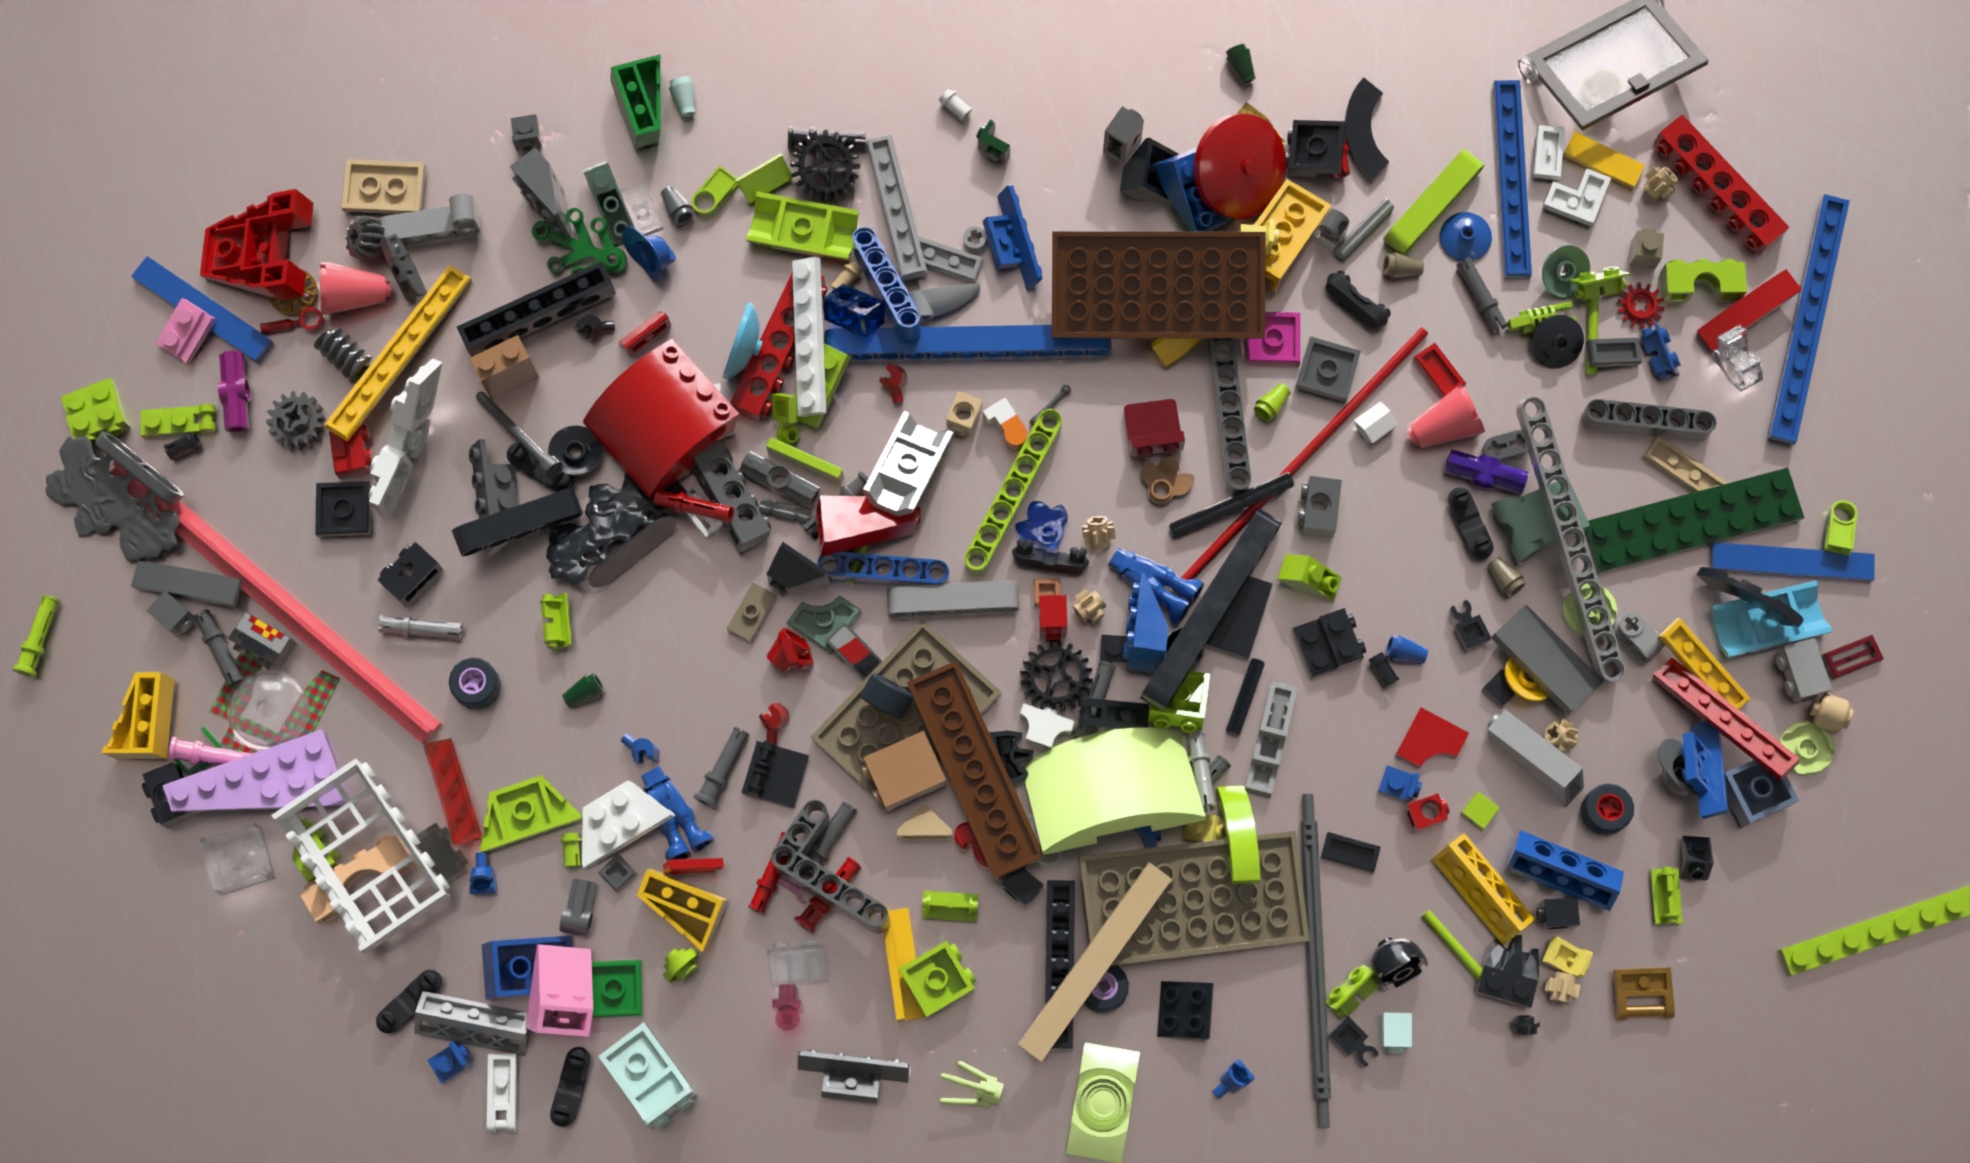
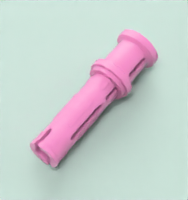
(198, 753)

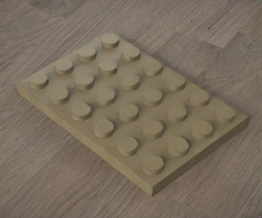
(861, 729)

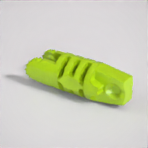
(1531, 318)

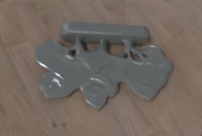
(105, 499)

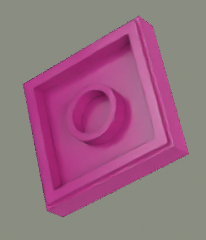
(1280, 342)

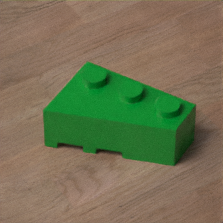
(638, 96)

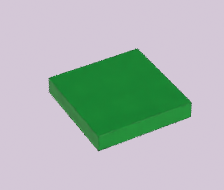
(617, 988)

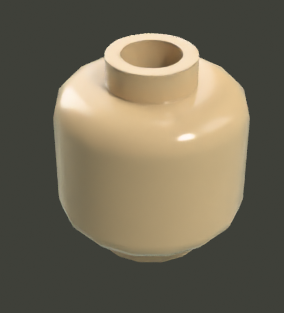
(1831, 713)

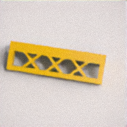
(1481, 890)
(900, 952)

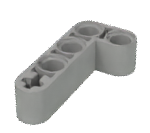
(435, 224)

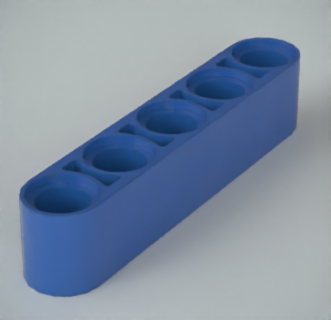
(885, 273)
(896, 564)

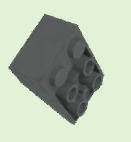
(542, 188)

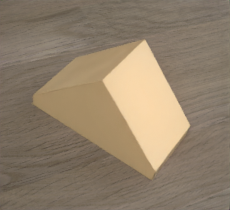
(924, 826)

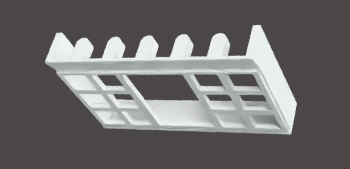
(327, 879)

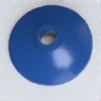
(1462, 247)

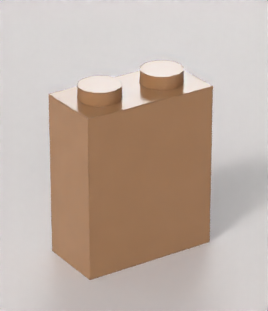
(504, 367)
(903, 771)

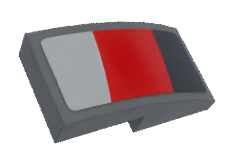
(853, 651)

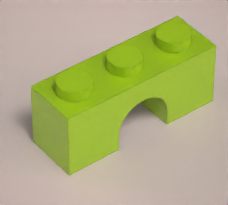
(1725, 278)

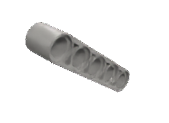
(953, 599)

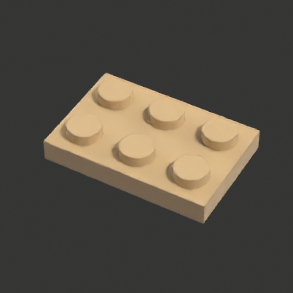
(383, 186)

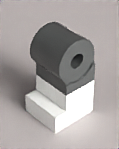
(1331, 229)

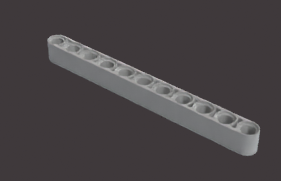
(1580, 548)

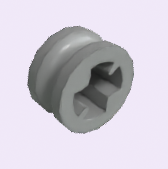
(982, 241)

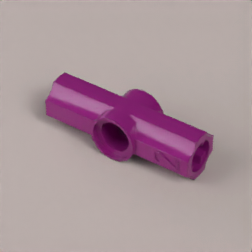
(234, 391)

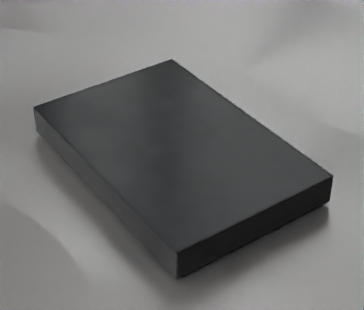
(1241, 623)

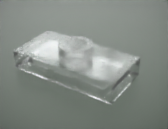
(641, 209)

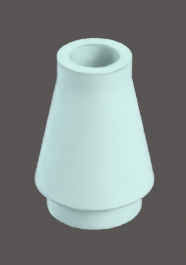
(683, 94)

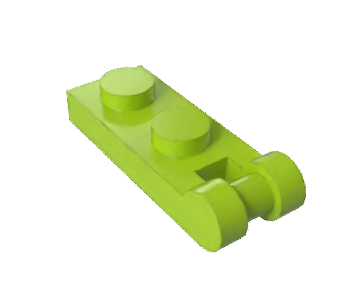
(177, 421)

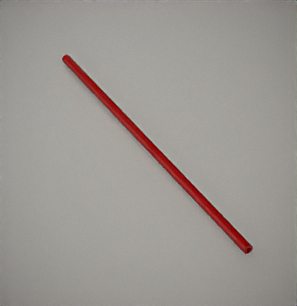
(1308, 451)

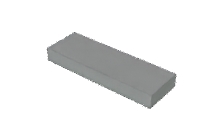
(950, 260)

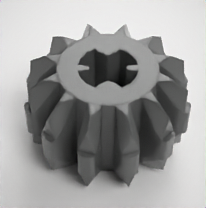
(364, 237)

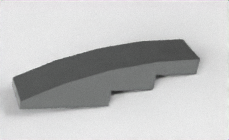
(187, 583)

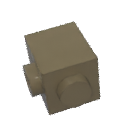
(1646, 248)

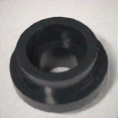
(1525, 1025)

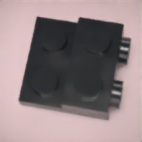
(1315, 147)
(1329, 643)

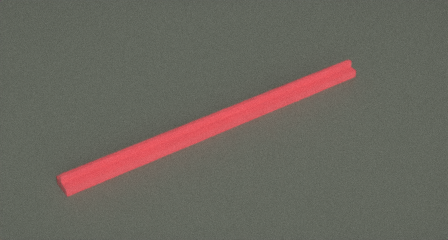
(294, 616)

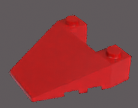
(252, 247)

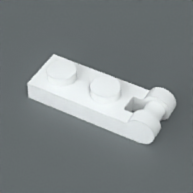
(502, 1092)

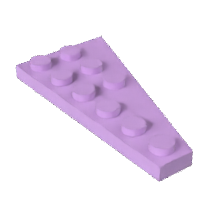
(259, 779)

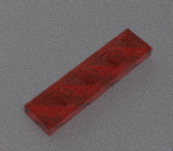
(452, 791)

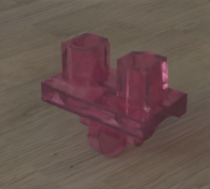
(787, 1007)

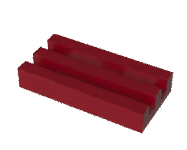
(1831, 665)

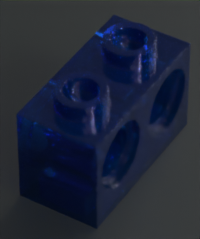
(854, 310)

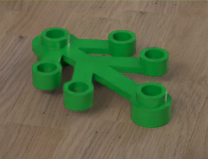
(584, 246)

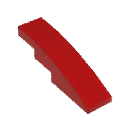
(1751, 307)

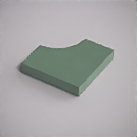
(820, 622)

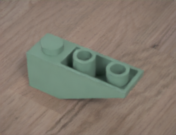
(608, 199)

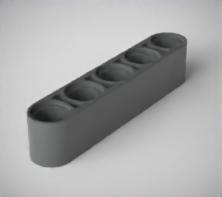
(1660, 414)

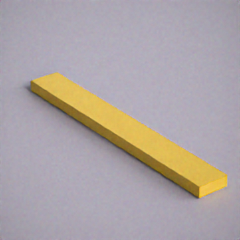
(398, 353)

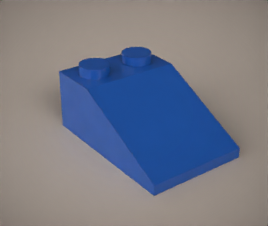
(510, 965)

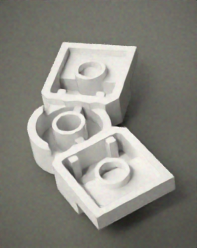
(405, 439)

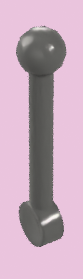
(1065, 390)

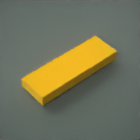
(1603, 160)

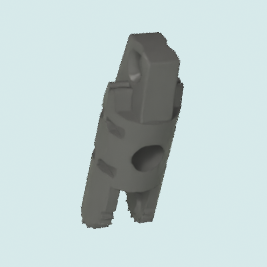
(402, 268)

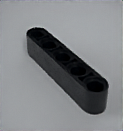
(517, 522)

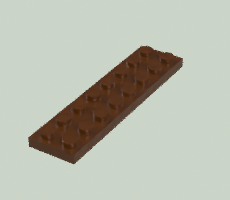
(975, 770)

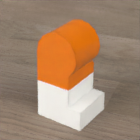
(1008, 423)

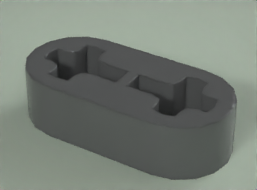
(1505, 440)

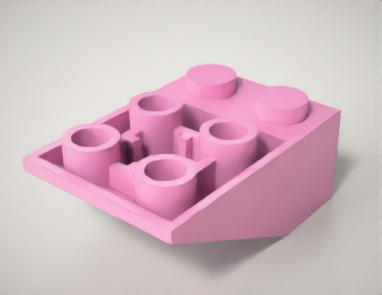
(561, 991)

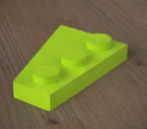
(835, 365)

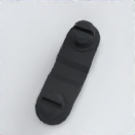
(1341, 289)
(523, 460)
(1470, 523)
(1039, 558)
(405, 1004)
(570, 1086)

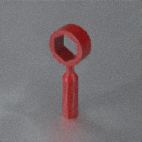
(288, 323)

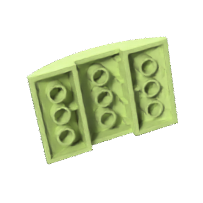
(1111, 786)

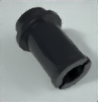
(182, 445)
(1383, 669)

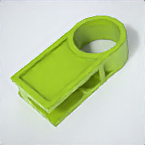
(717, 186)
(1840, 533)

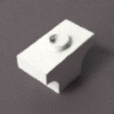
(1044, 726)

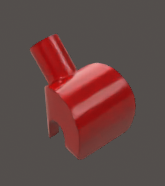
(897, 380)
(777, 720)

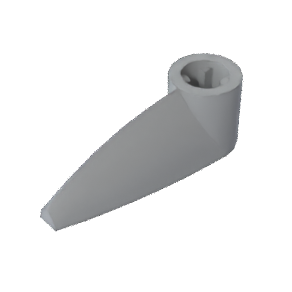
(942, 299)

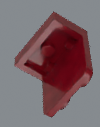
(1153, 428)

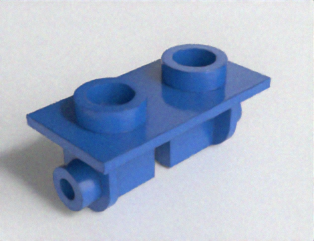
(1666, 360)

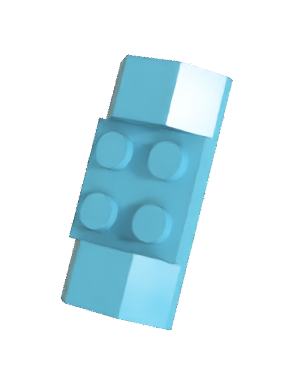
(1747, 629)

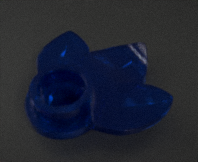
(1040, 521)

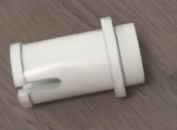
(955, 104)

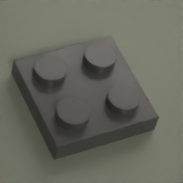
(1328, 369)

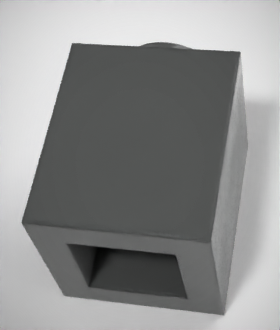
(171, 614)

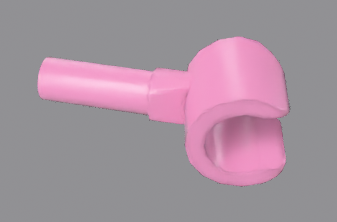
(793, 888)

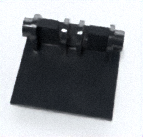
(775, 773)
(1185, 1010)

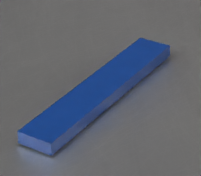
(227, 325)
(1792, 562)

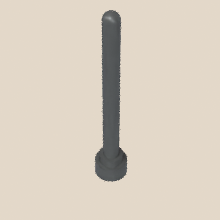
(549, 465)

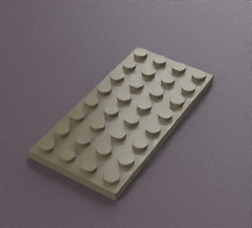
(1200, 905)

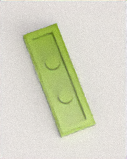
(805, 461)

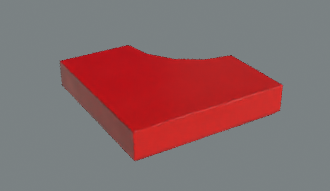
(1430, 737)

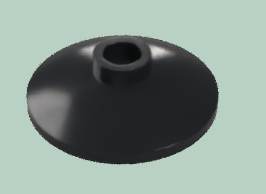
(1549, 332)
(575, 439)

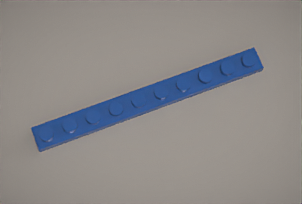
(1808, 320)

